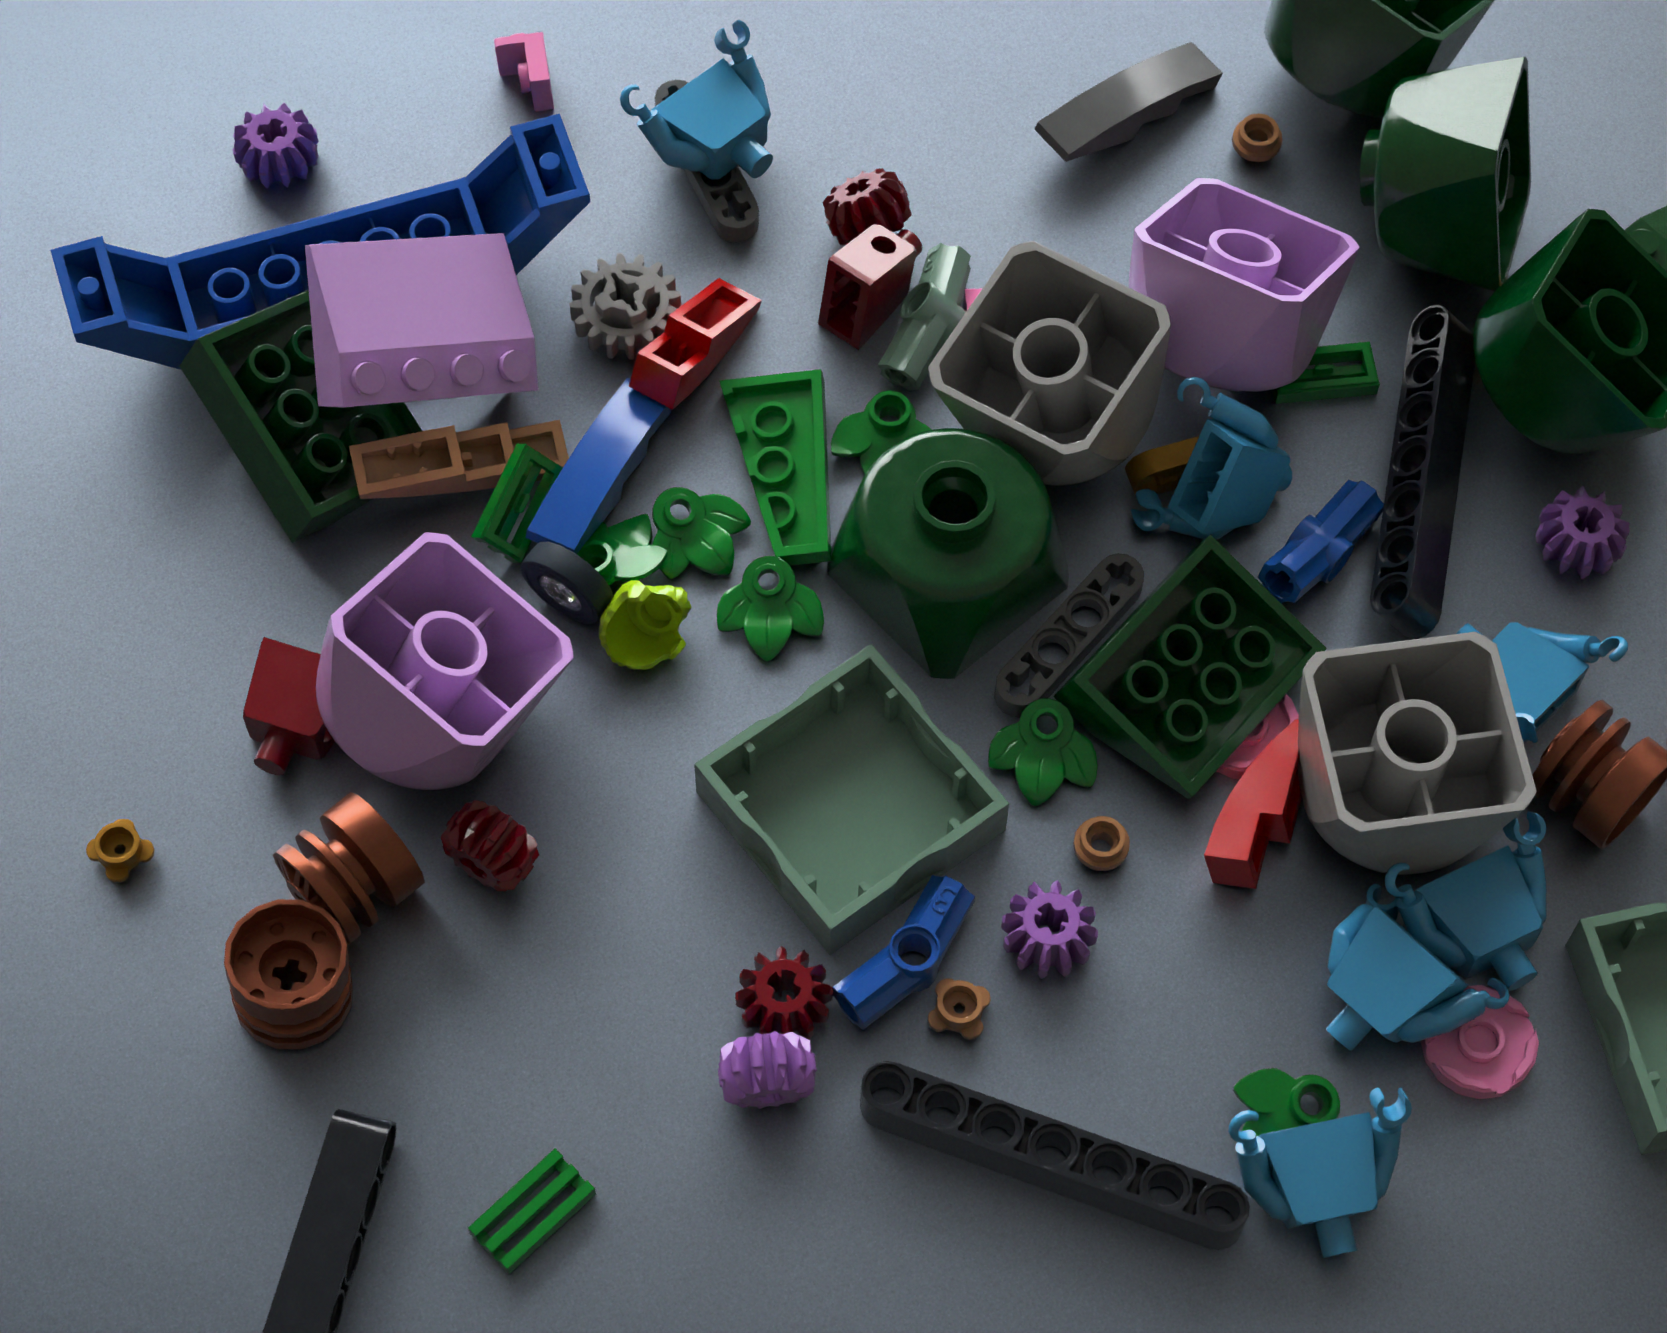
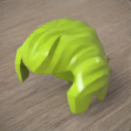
(643, 624)

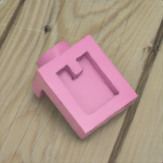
(526, 56)

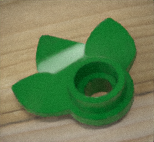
(868, 435)
(701, 537)
(624, 550)
(773, 613)
(1041, 758)
(1279, 1096)

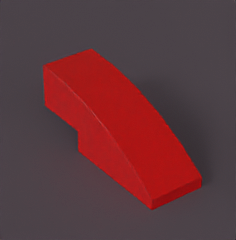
(693, 342)
(1257, 811)

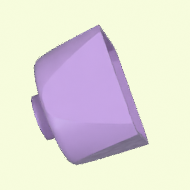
(1240, 284)
(434, 667)

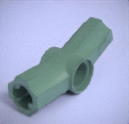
(928, 316)

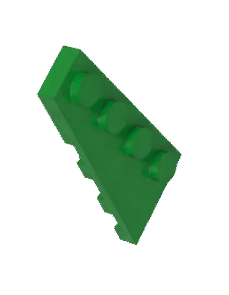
(785, 452)

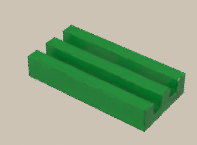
(1330, 381)
(511, 499)
(516, 1195)

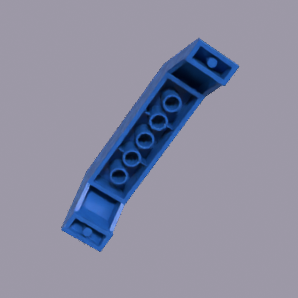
(162, 305)

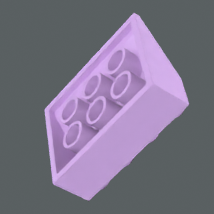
(417, 320)

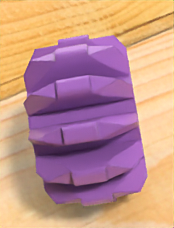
(275, 145)
(1582, 532)
(1059, 914)
(767, 1070)

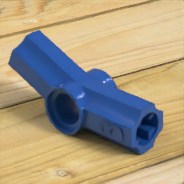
(1322, 543)
(888, 979)

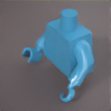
(714, 118)
(1227, 476)
(1546, 669)
(1484, 909)
(1396, 981)
(1323, 1168)

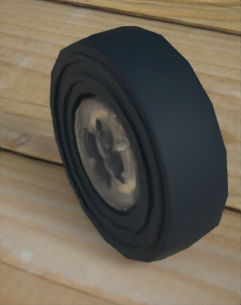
(566, 582)

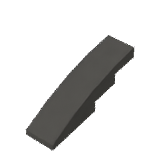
(1119, 105)

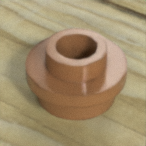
(1260, 128)
(1104, 829)

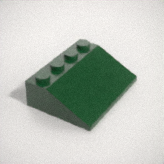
(264, 400)
(1191, 669)

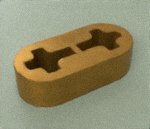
(1160, 467)

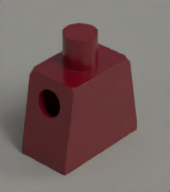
(867, 282)
(284, 707)

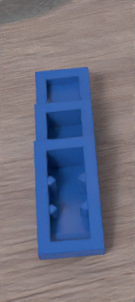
(597, 469)

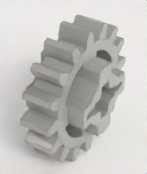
(625, 305)

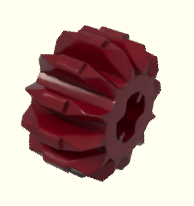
(866, 201)
(489, 845)
(779, 976)

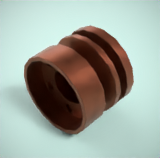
(1600, 773)
(357, 861)
(281, 946)

